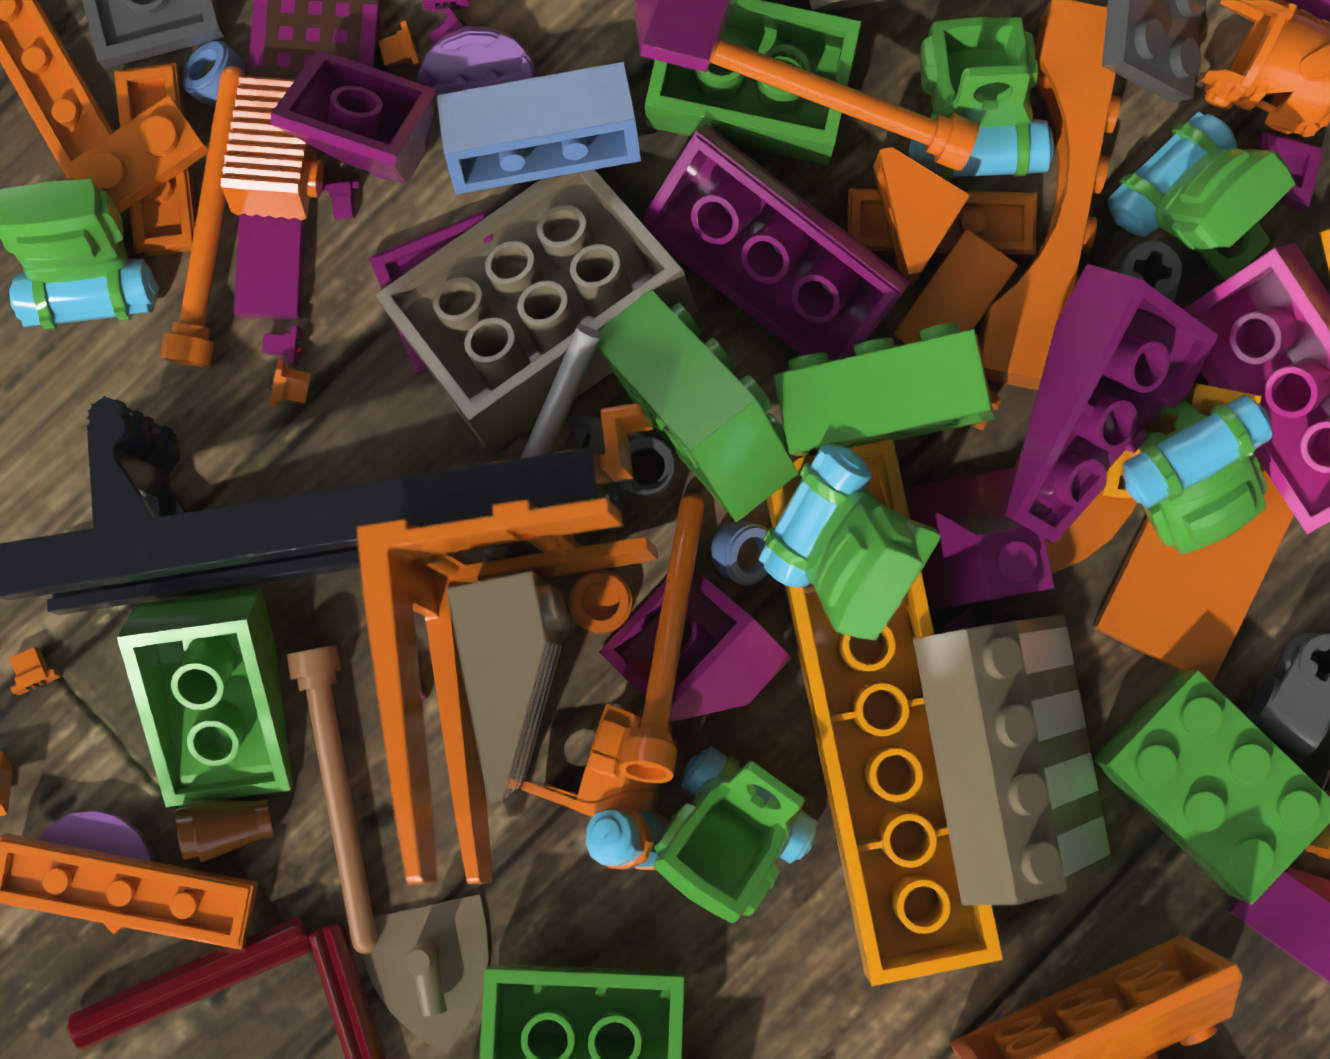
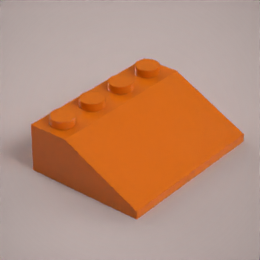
(1121, 1012)

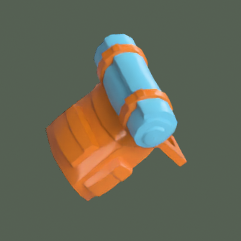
(621, 808)

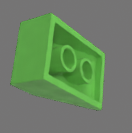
(209, 695)

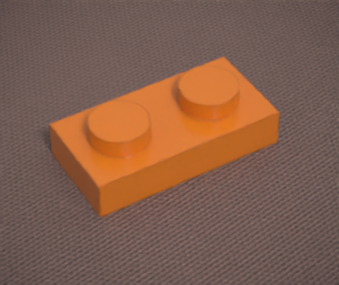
(141, 154)

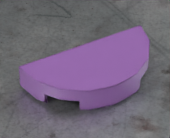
(475, 59)
(100, 832)

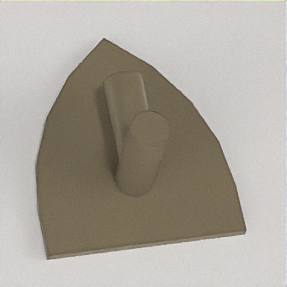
(432, 967)

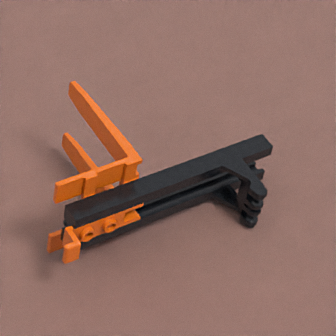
(400, 534)

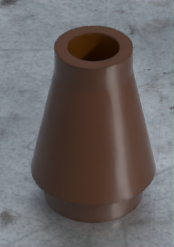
(221, 826)

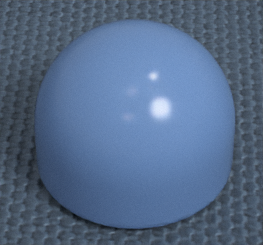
(206, 88)
(725, 551)

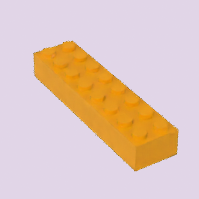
(884, 772)

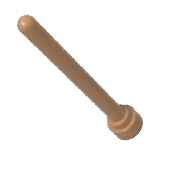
(316, 674)

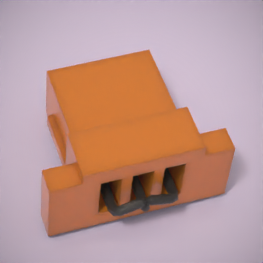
(400, 48)
(288, 384)
(31, 671)

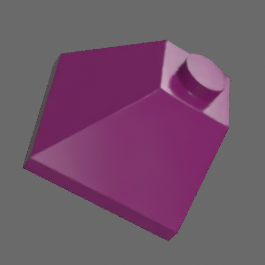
(359, 115)
(979, 547)
(721, 658)

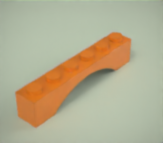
(1080, 108)

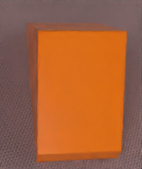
(916, 209)

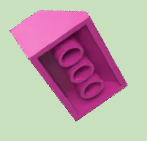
(1278, 347)

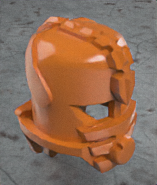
(1281, 58)

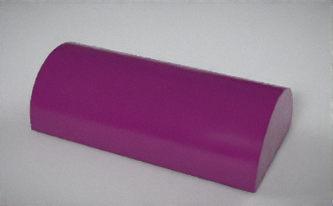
(771, 250)

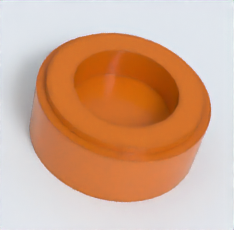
(600, 601)

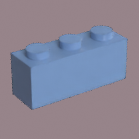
(538, 128)

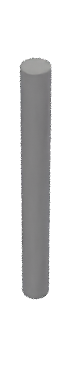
(558, 402)

